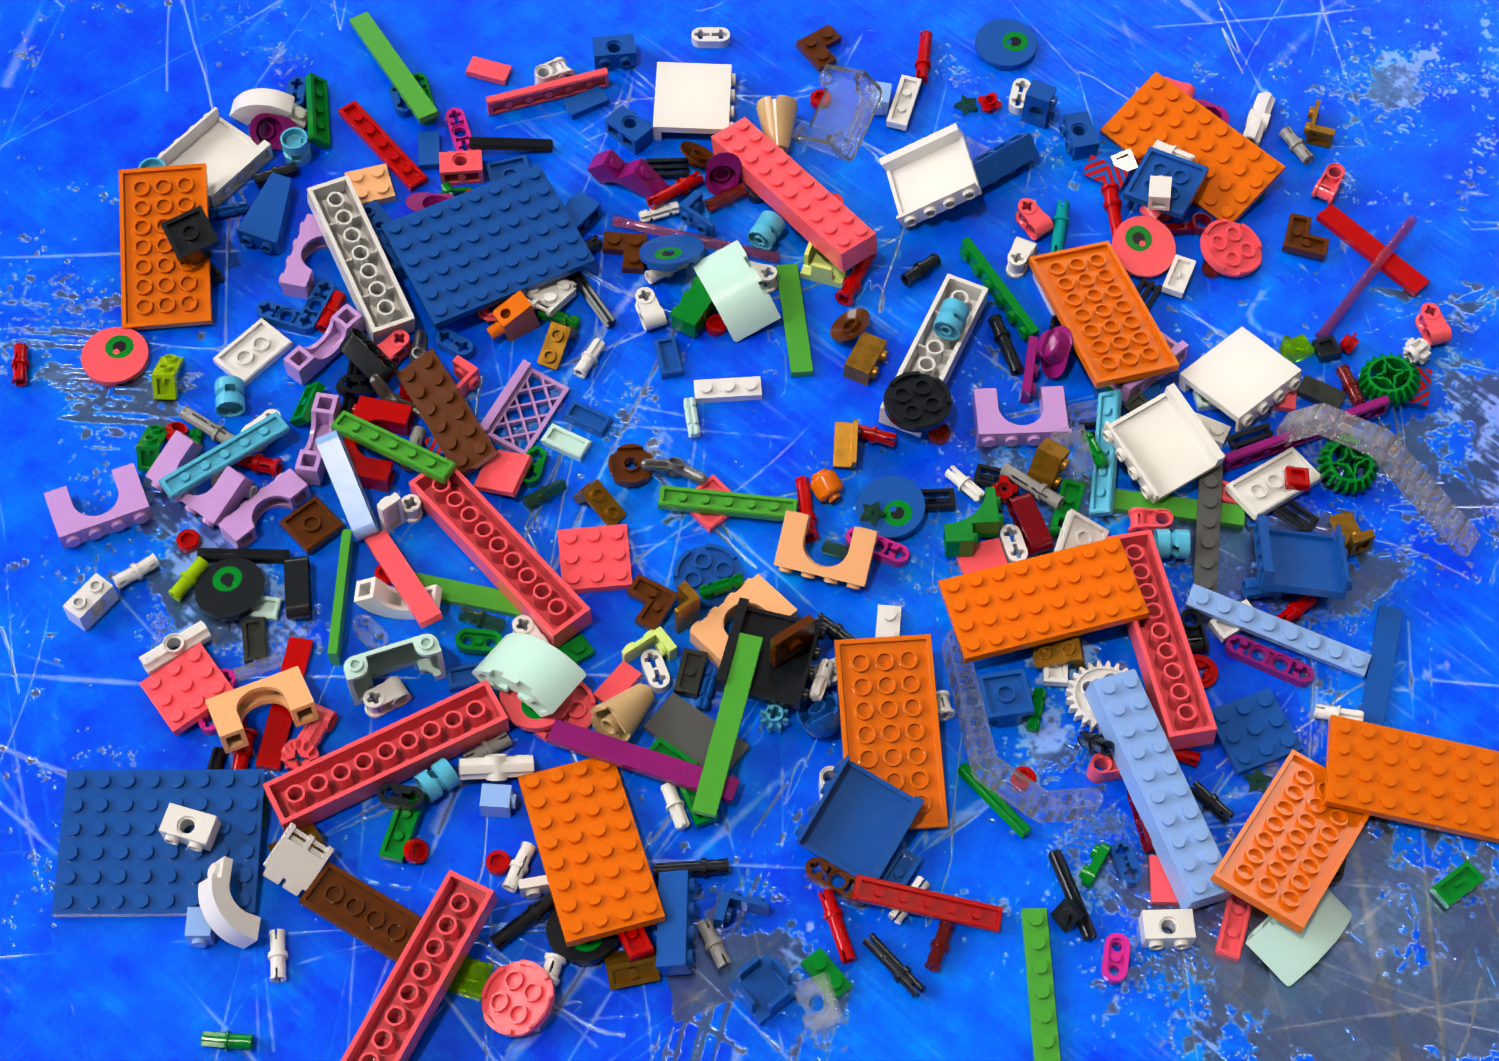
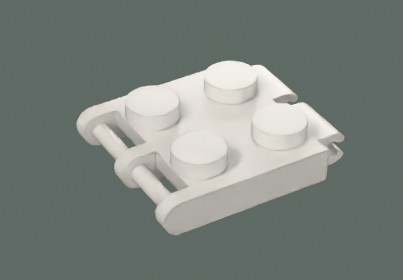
(552, 295)
(295, 860)

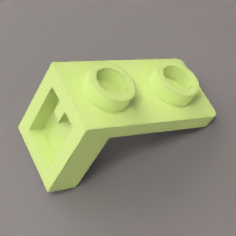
(650, 639)

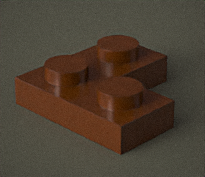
(816, 46)
(1300, 242)
(627, 245)
(656, 599)

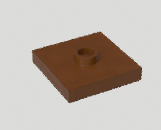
(312, 525)
(792, 640)

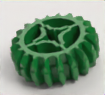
(1386, 377)
(1341, 474)

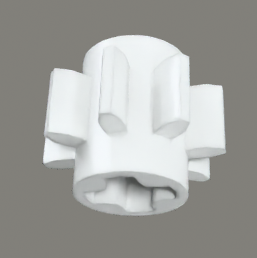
(1417, 350)

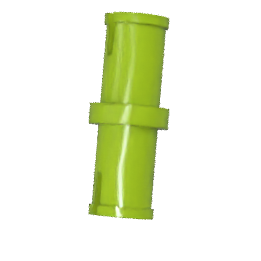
(188, 578)

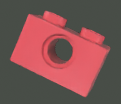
(461, 167)

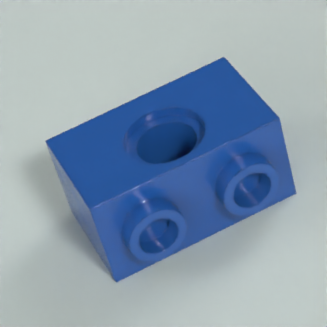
(614, 51)
(1039, 103)
(629, 129)
(1079, 135)

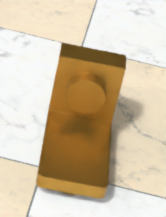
(1316, 134)
(555, 345)
(601, 502)
(1355, 539)
(1059, 653)

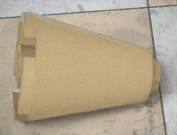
(778, 119)
(623, 712)

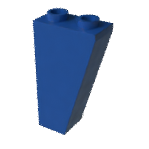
(268, 216)

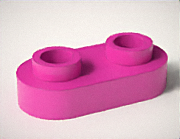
(1115, 959)

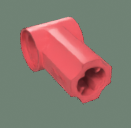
(317, 729)

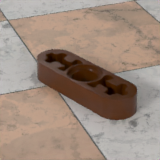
(818, 879)

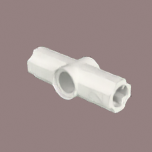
(1259, 117)
(163, 654)
(495, 767)

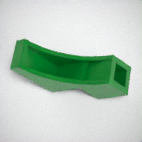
(963, 535)

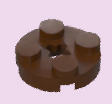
(629, 477)

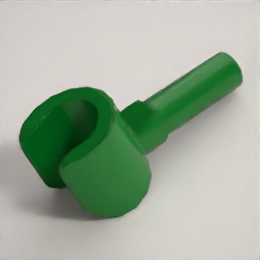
(448, 189)

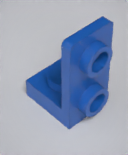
(689, 214)
(733, 899)

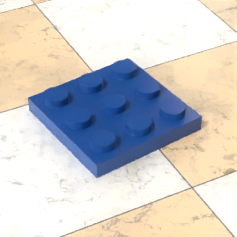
(1185, 175)
(1254, 732)

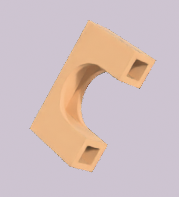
(793, 555)
(710, 632)
(283, 688)

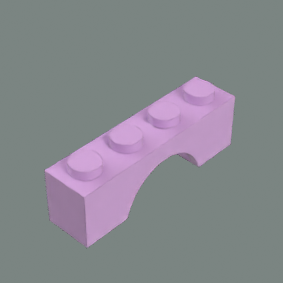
(298, 278)
(306, 362)
(309, 463)
(284, 492)

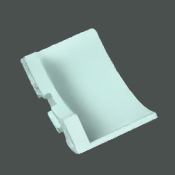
(736, 291)
(533, 670)
(1294, 953)

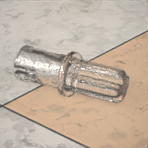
(257, 667)

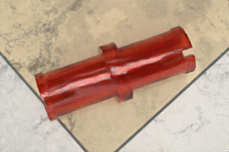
(726, 197)
(1350, 385)
(939, 946)

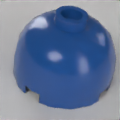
(820, 717)

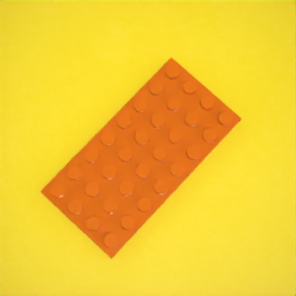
(1236, 165)
(154, 284)
(1104, 313)
(1042, 599)
(893, 717)
(1412, 778)
(1289, 845)
(590, 850)

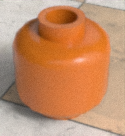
(826, 485)

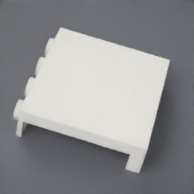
(693, 98)
(226, 151)
(931, 175)
(1242, 377)
(1163, 444)

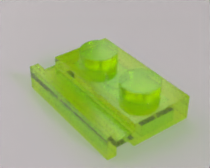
(471, 979)

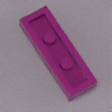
(1030, 370)

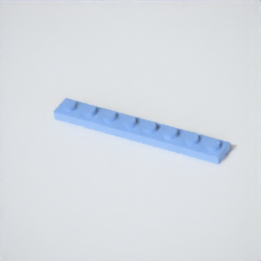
(1278, 631)

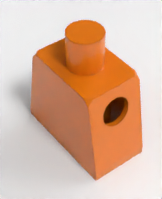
(513, 318)

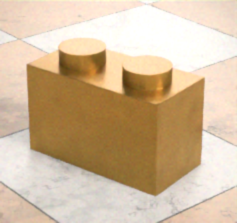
(865, 359)
(1049, 463)

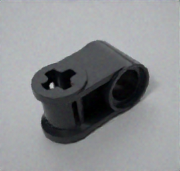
(1195, 633)

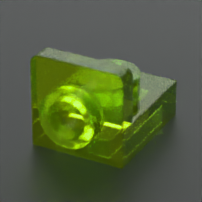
(1296, 348)

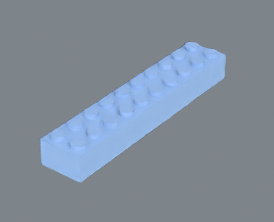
(1157, 788)

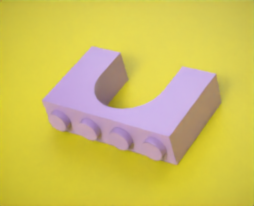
(995, 430)
(219, 500)
(77, 528)

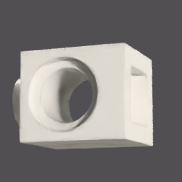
(1159, 193)

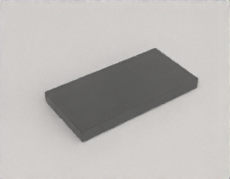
(688, 730)

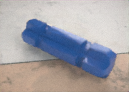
(228, 210)
(707, 689)

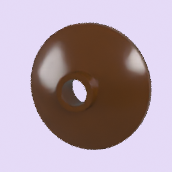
(696, 154)
(850, 325)

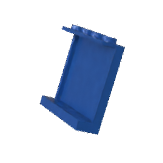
(1301, 561)
(858, 821)

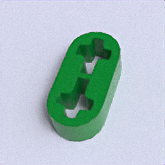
(537, 468)

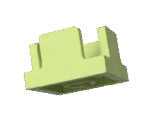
(820, 269)

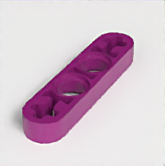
(1267, 664)

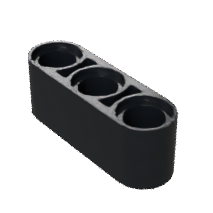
(367, 355)
(297, 588)

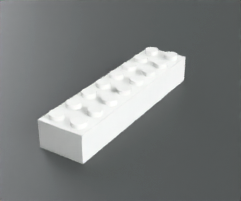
(360, 258)
(932, 353)

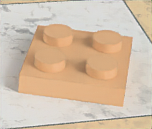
(372, 184)

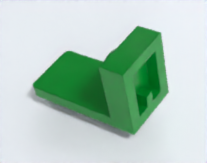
(150, 446)

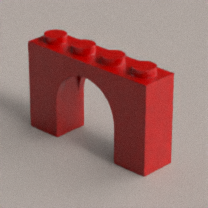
(391, 416)

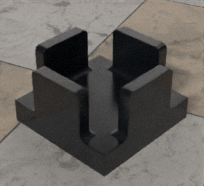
(191, 236)

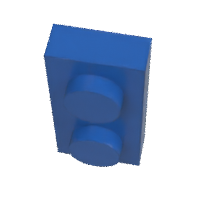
(902, 867)

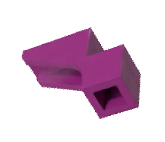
(634, 175)

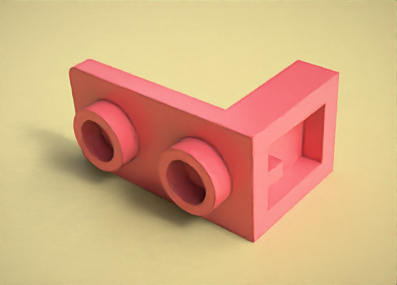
(466, 373)

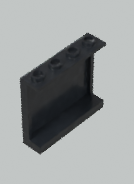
(774, 685)

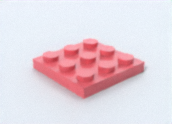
(595, 558)
(183, 687)

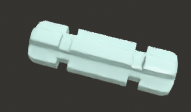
(691, 417)

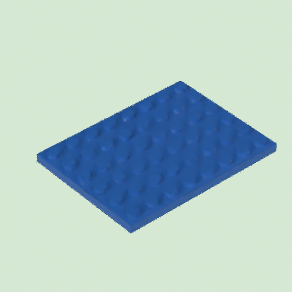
(487, 245)
(118, 860)

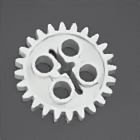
(1076, 695)

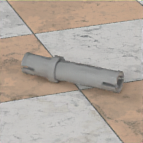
(217, 432)
(1041, 491)

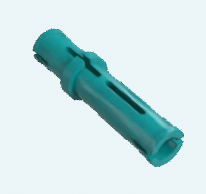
(1060, 223)

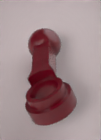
(1190, 227)

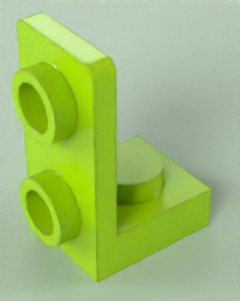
(164, 377)

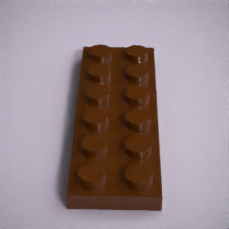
(446, 413)
(360, 911)

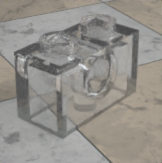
(1082, 457)
(830, 1015)

